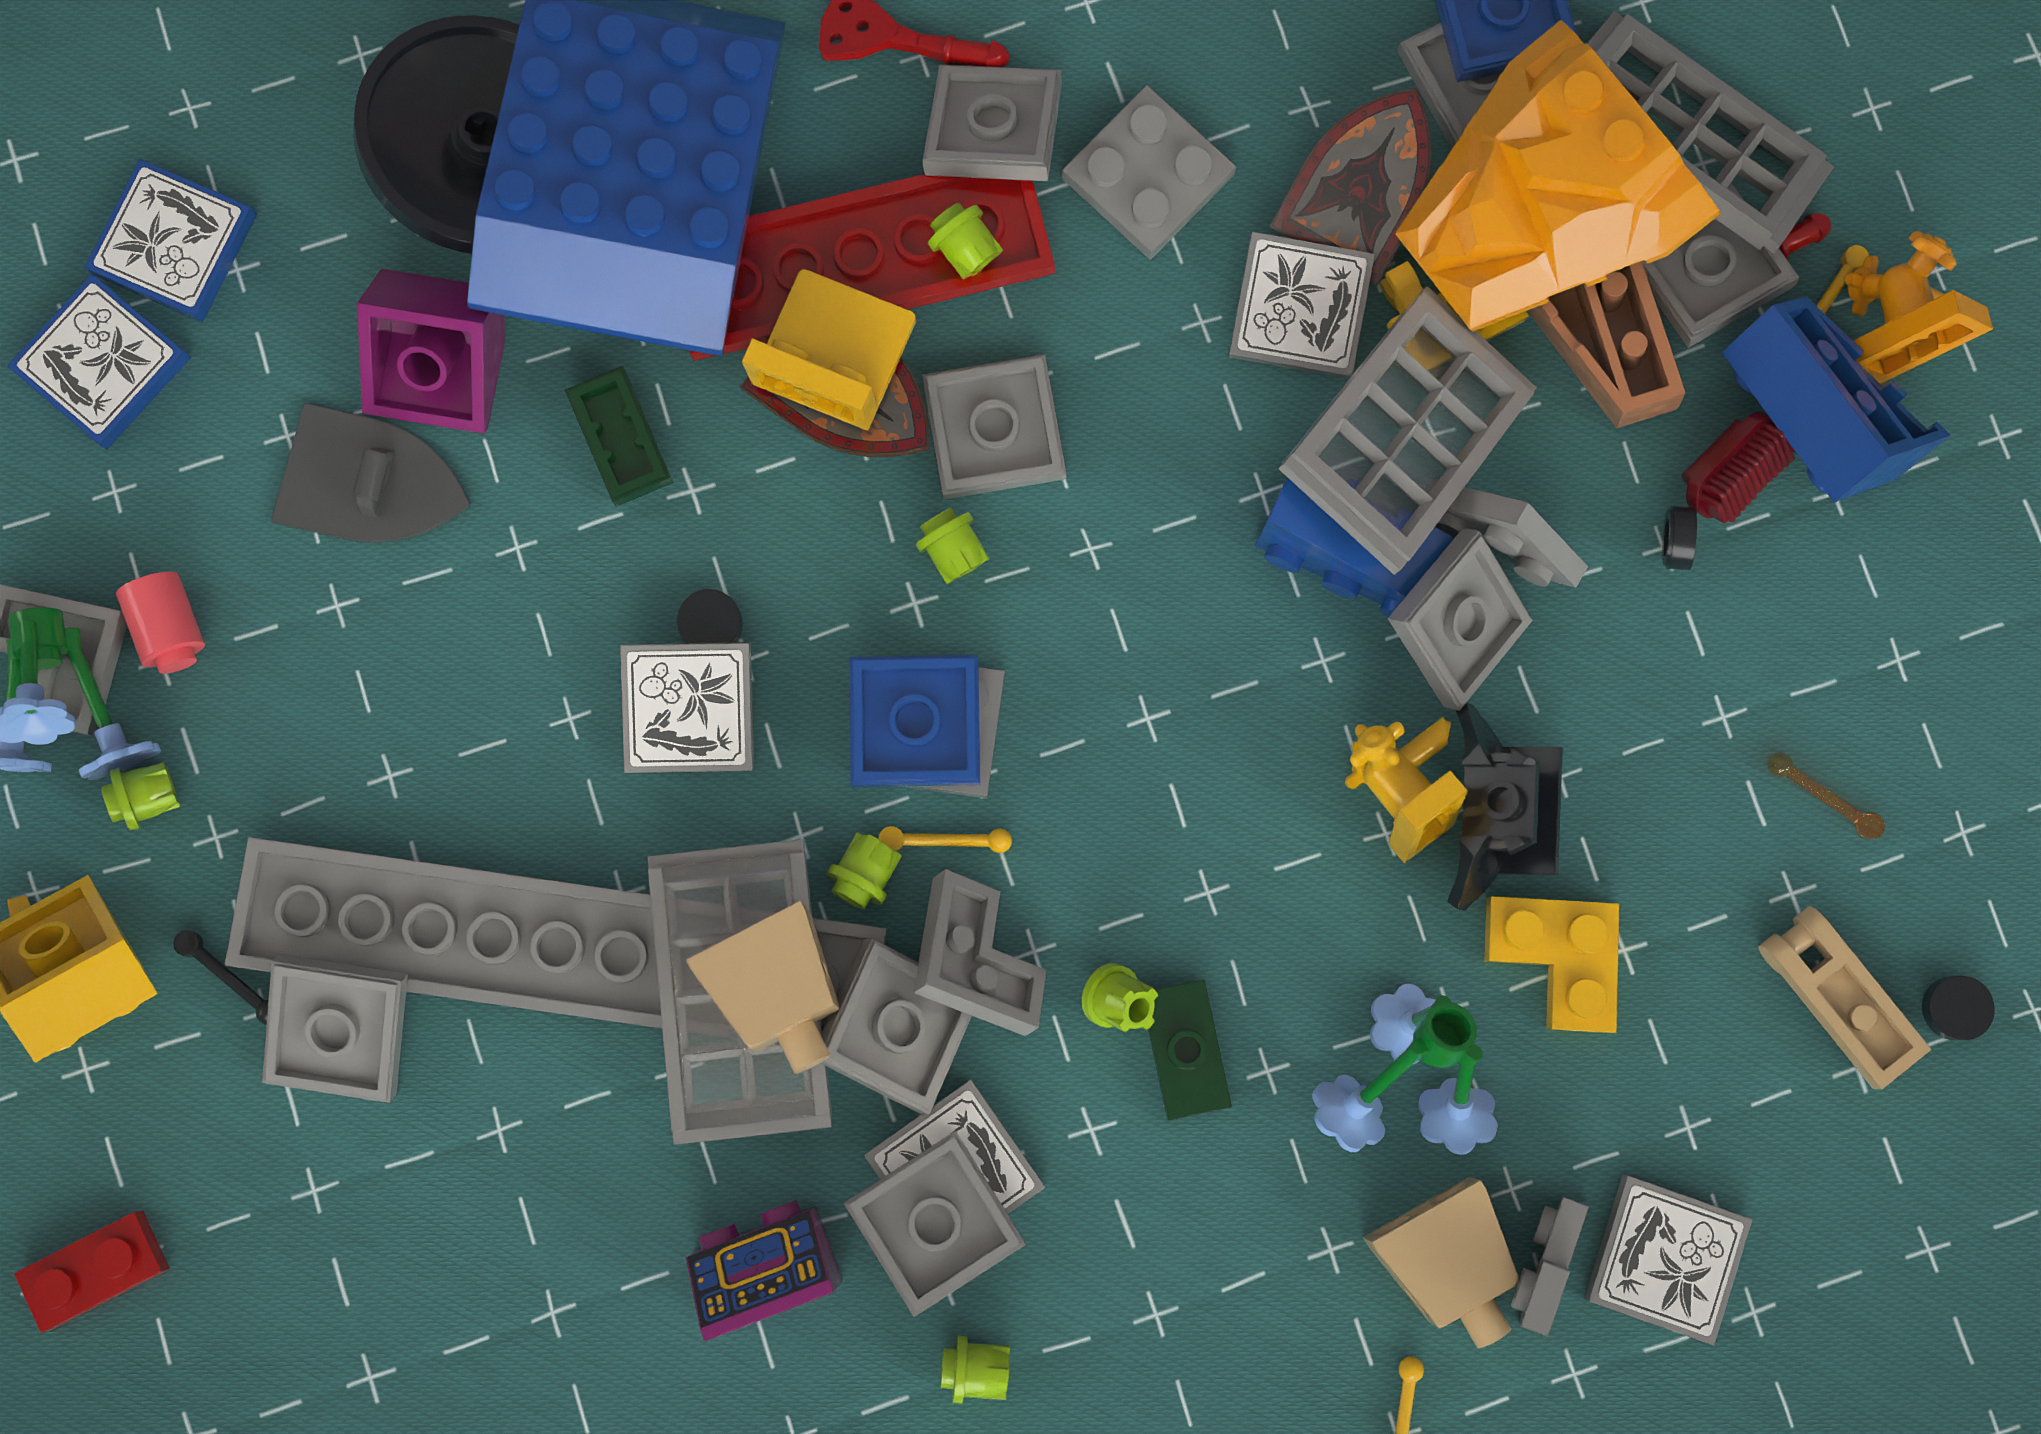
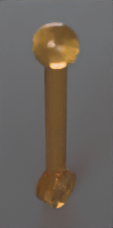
(1867, 825)

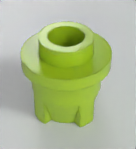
(964, 239)
(952, 544)
(139, 794)
(863, 871)
(1118, 999)
(975, 1370)

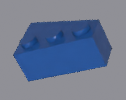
(1826, 403)
(1307, 538)

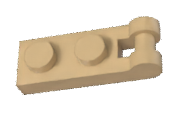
(1845, 999)

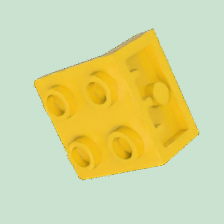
(831, 349)

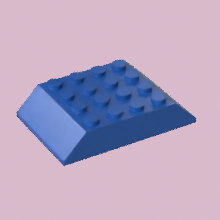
(625, 168)

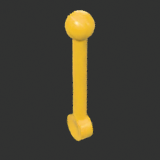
(1851, 260)
(997, 840)
(1411, 1371)

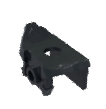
(1507, 811)

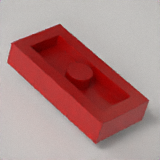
(91, 1271)

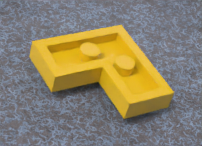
(1577, 945)

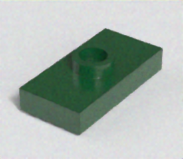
(618, 436)
(1187, 1052)

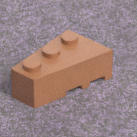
(1615, 345)

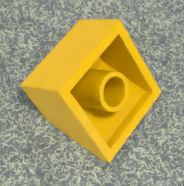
(66, 970)

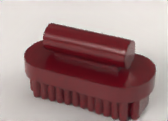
(1737, 467)

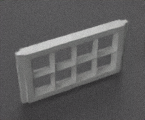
(1786, 197)

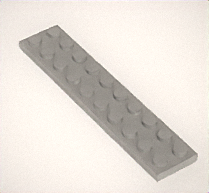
(469, 931)

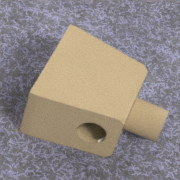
(773, 985)
(1451, 1260)

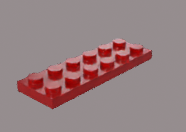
(881, 247)

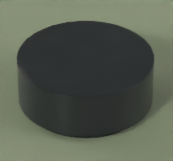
(1679, 538)
(709, 618)
(1958, 1008)

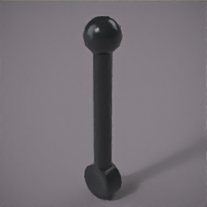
(191, 945)

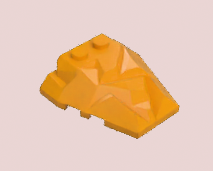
(1551, 188)

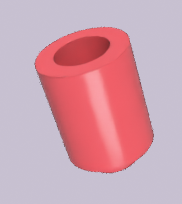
(161, 621)

